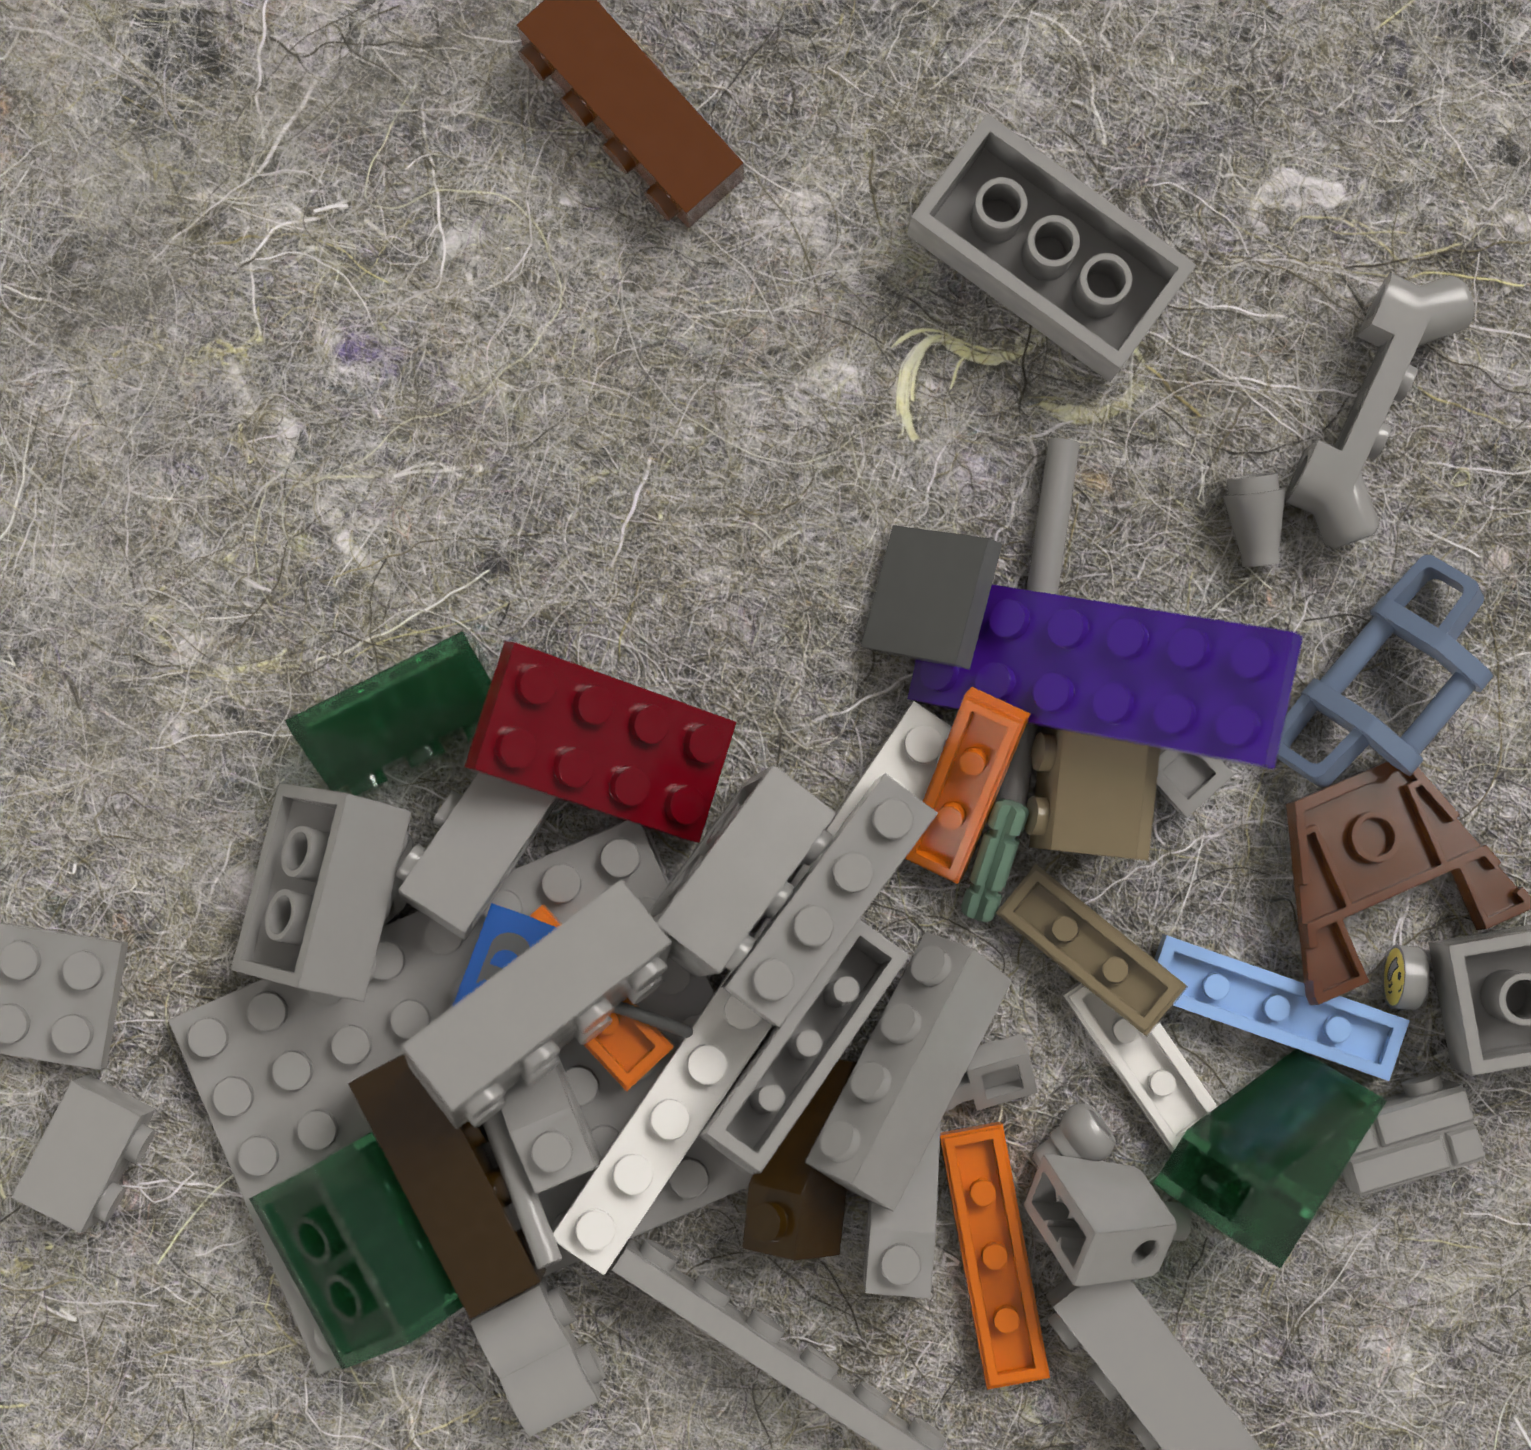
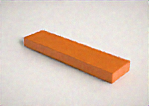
(994, 1255)

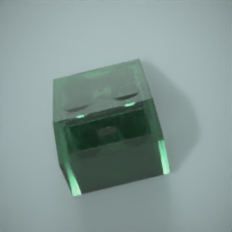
(1271, 1153)

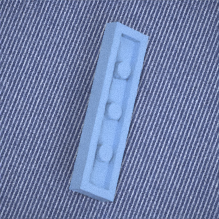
(1280, 1011)

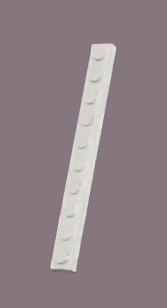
(716, 1052)

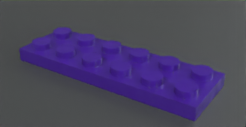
(1128, 674)

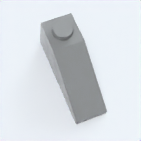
(549, 1130)
(903, 1241)

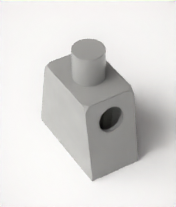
(1103, 1219)

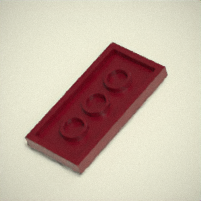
(600, 742)

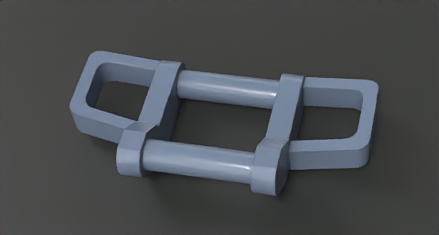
(1365, 729)

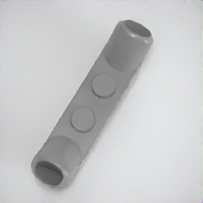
(1397, 321)

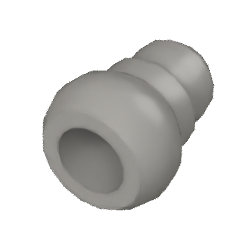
(1079, 1135)

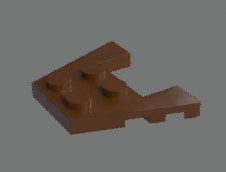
(1369, 844)

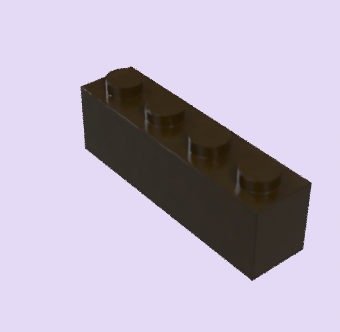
(449, 1187)

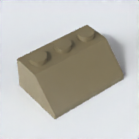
(1092, 795)

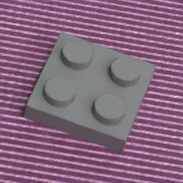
(58, 995)

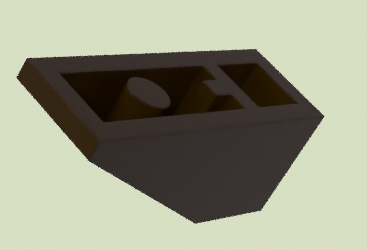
(790, 1204)

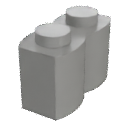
(539, 1357)

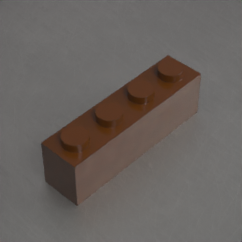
(632, 105)

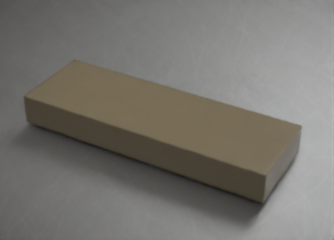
(1091, 950)

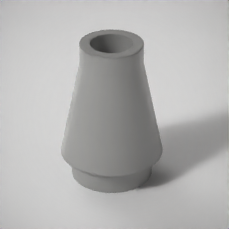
(1256, 516)

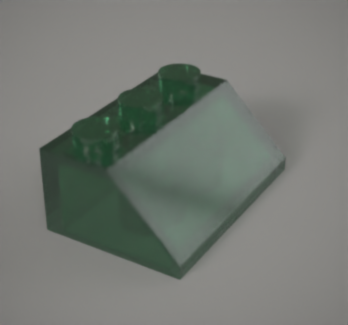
(396, 715)
(357, 1252)

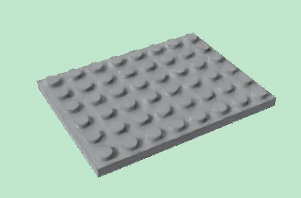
(282, 1056)

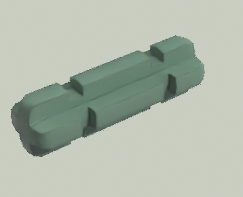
(994, 860)

